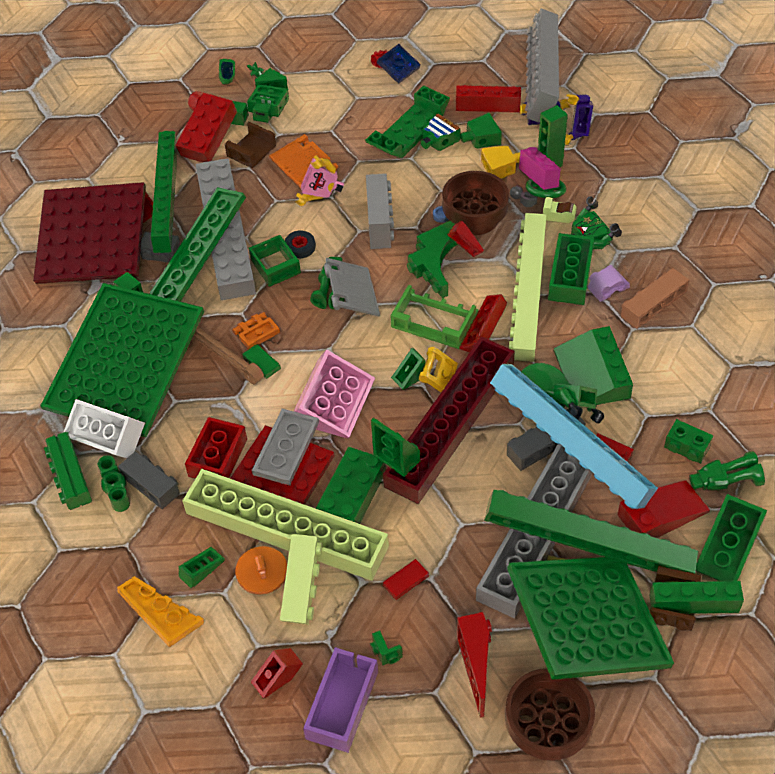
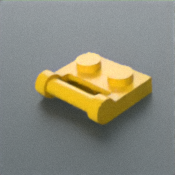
(443, 372)

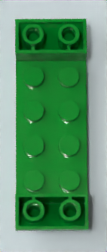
(409, 127)

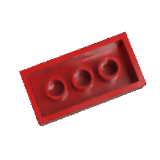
(206, 128)

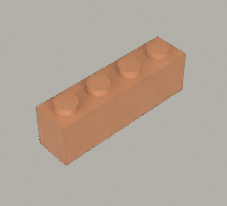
(654, 298)

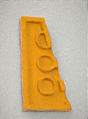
(159, 611)

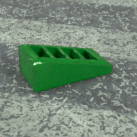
(191, 576)

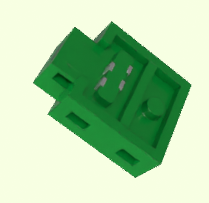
(267, 102)

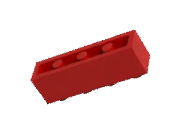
(488, 98)

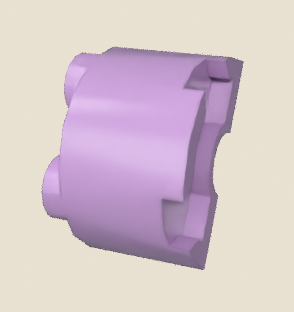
(606, 282)

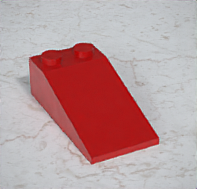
(666, 510)
(473, 640)

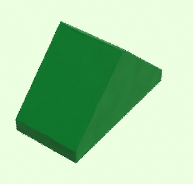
(272, 78)
(409, 369)

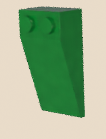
(731, 539)

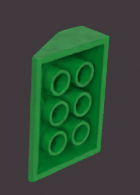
(596, 363)

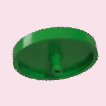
(545, 376)

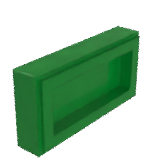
(262, 359)

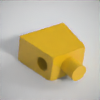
(499, 160)

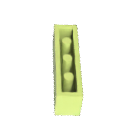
(300, 579)

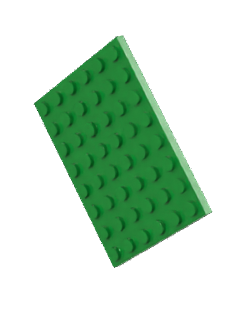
(124, 354)

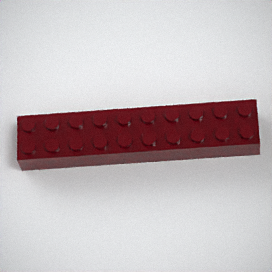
(450, 418)

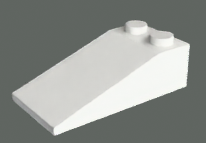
(103, 429)

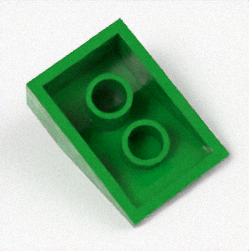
(393, 448)

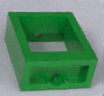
(281, 271)

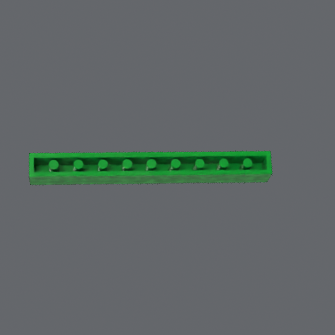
(164, 193)
(588, 534)

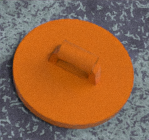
(261, 570)

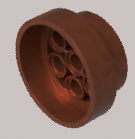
(475, 199)
(566, 691)

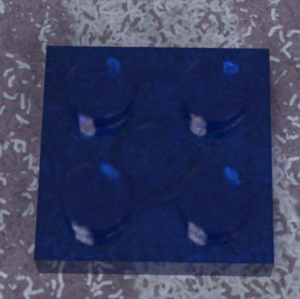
(398, 63)

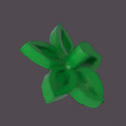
(255, 71)

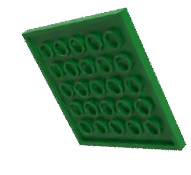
(588, 617)

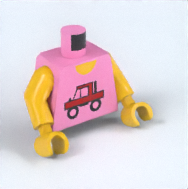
(319, 181)

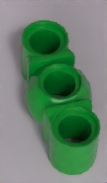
(110, 474)

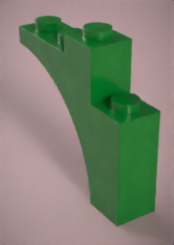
(427, 260)

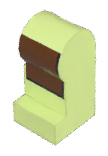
(559, 211)

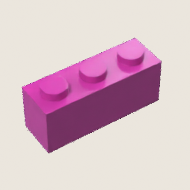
(539, 168)

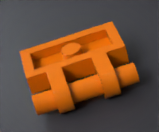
(256, 330)

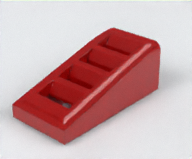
(463, 236)

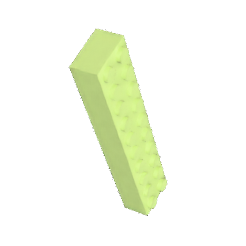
(276, 518)

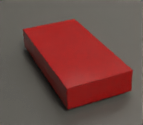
(405, 579)

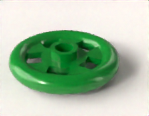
(539, 192)

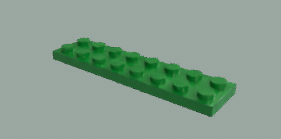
(198, 244)

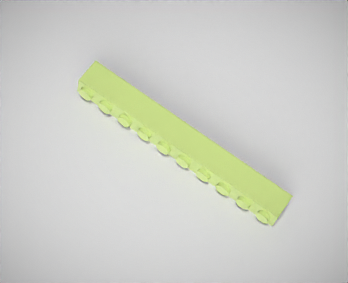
(529, 286)

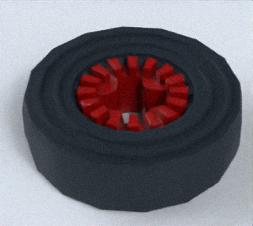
(301, 237)

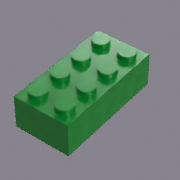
(571, 269)
(352, 485)

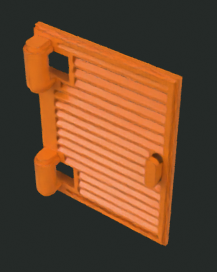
(295, 158)

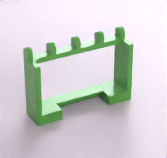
(448, 336)

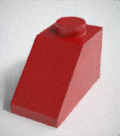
(276, 671)

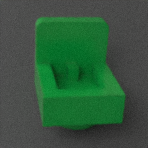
(386, 655)

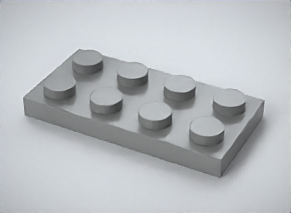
(285, 446)

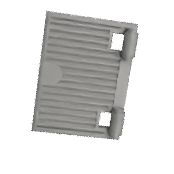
(354, 285)

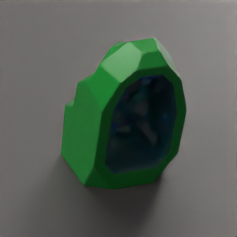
(226, 71)

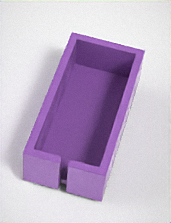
(341, 700)

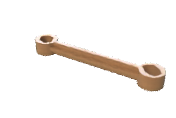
(250, 371)

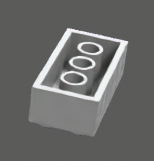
(379, 211)

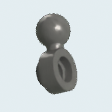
(526, 198)

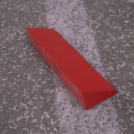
(484, 321)

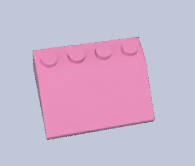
(335, 394)

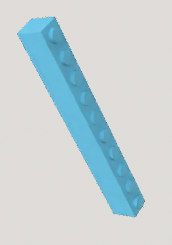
(574, 437)

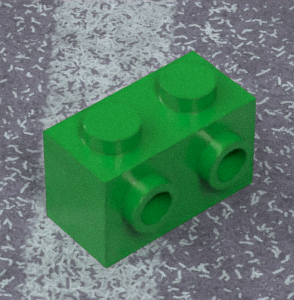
(688, 441)

